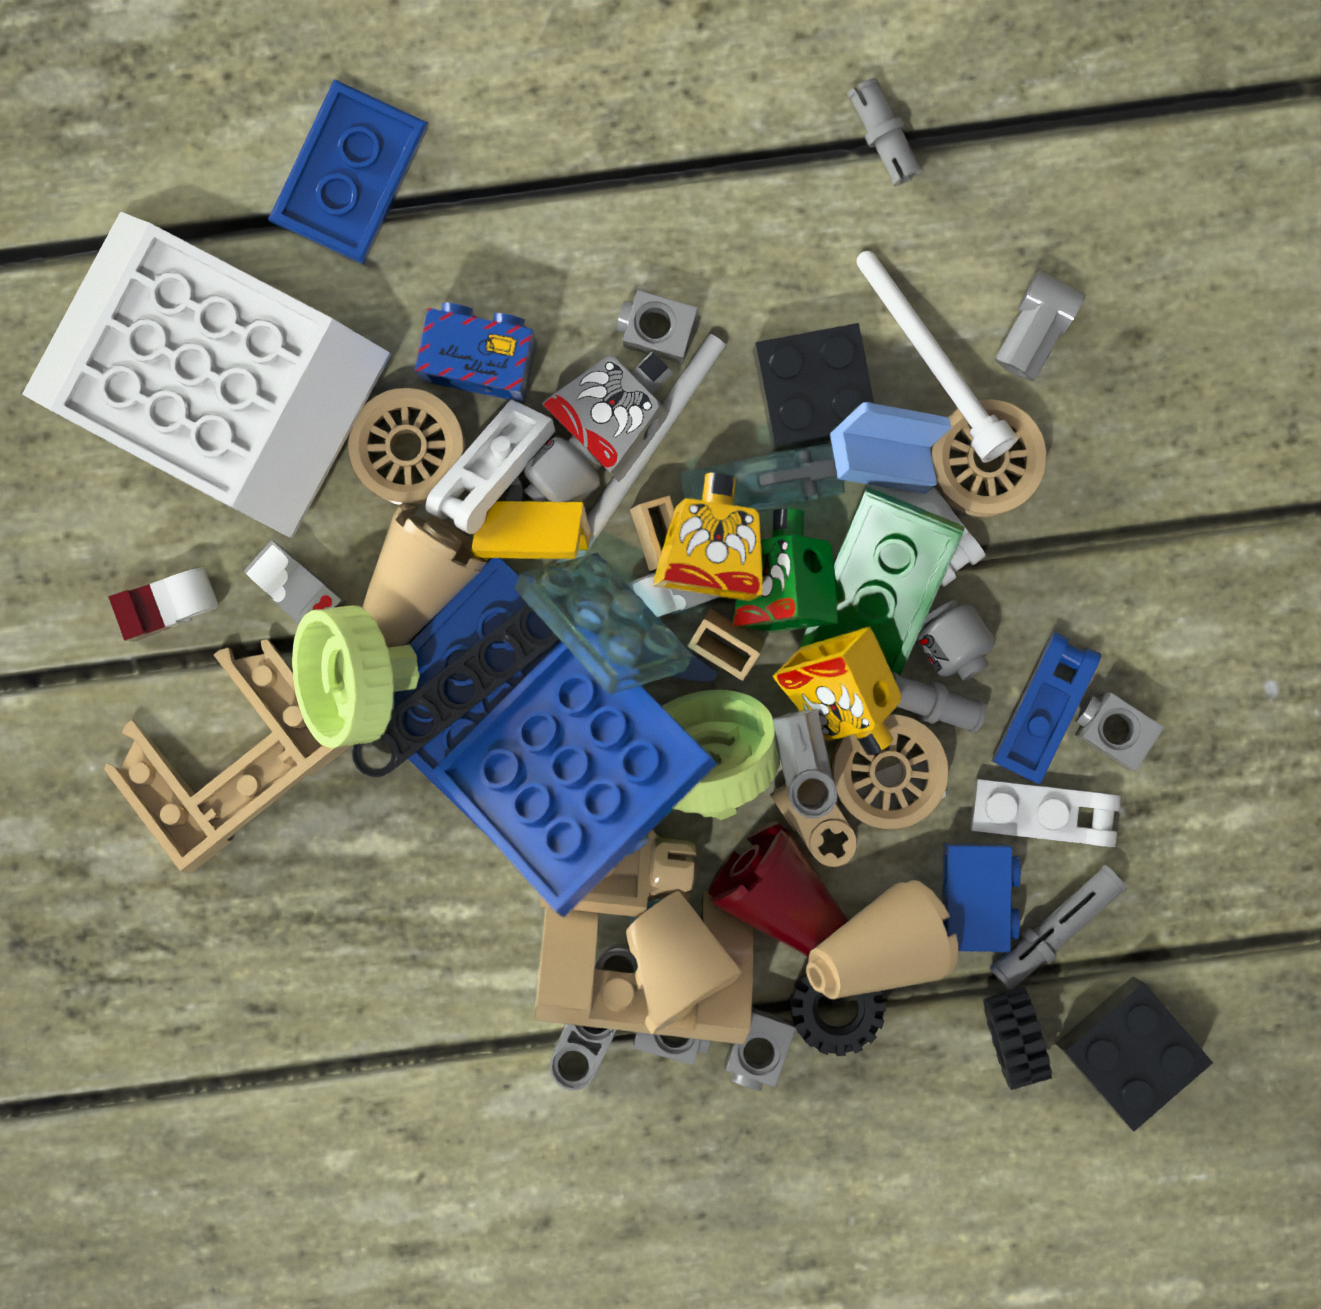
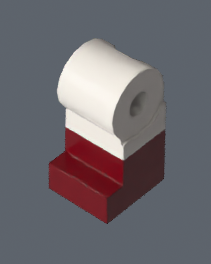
(163, 604)

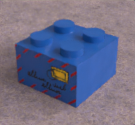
(476, 352)

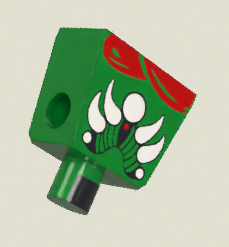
(795, 580)

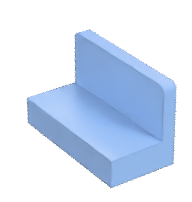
(888, 447)

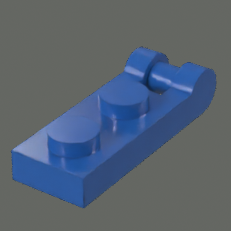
(1045, 709)

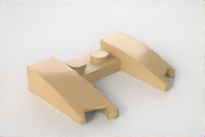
(201, 824)
(584, 996)

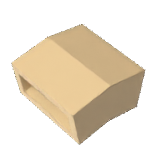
(645, 528)
(720, 653)

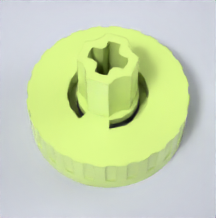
(348, 675)
(744, 766)

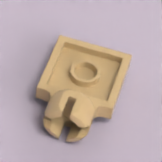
(643, 876)

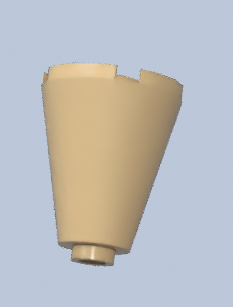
(418, 573)
(886, 945)

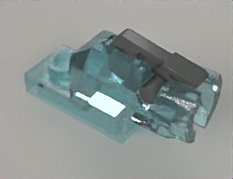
(774, 478)

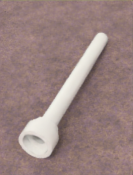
(989, 434)

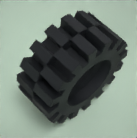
(830, 1038)
(1017, 1038)

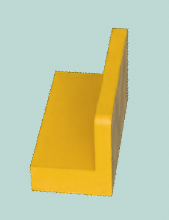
(533, 530)

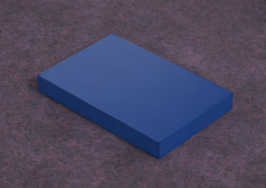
(348, 172)

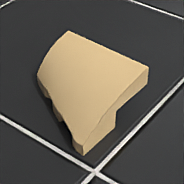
(677, 960)

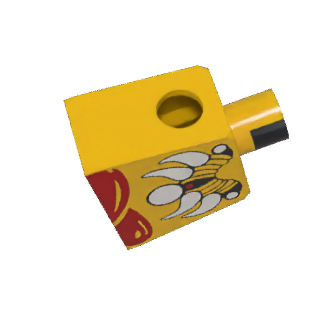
(713, 545)
(847, 685)

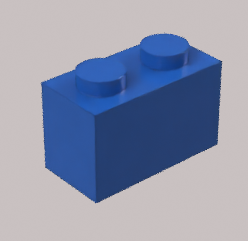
(979, 895)

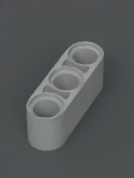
(587, 1040)

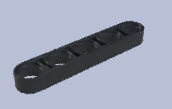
(442, 709)

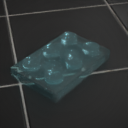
(603, 622)

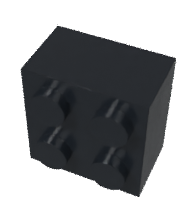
(811, 383)
(1134, 1053)

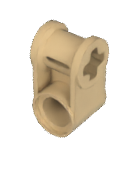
(810, 829)

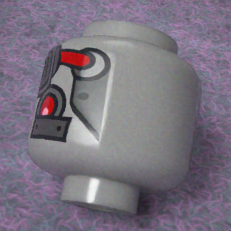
(562, 472)
(956, 640)

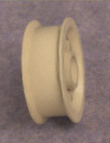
(366, 425)
(1029, 476)
(908, 813)

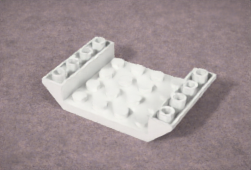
(207, 373)

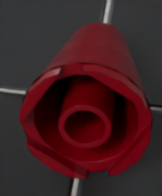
(777, 891)

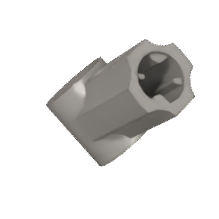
(1043, 316)
(804, 757)

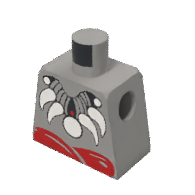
(613, 410)

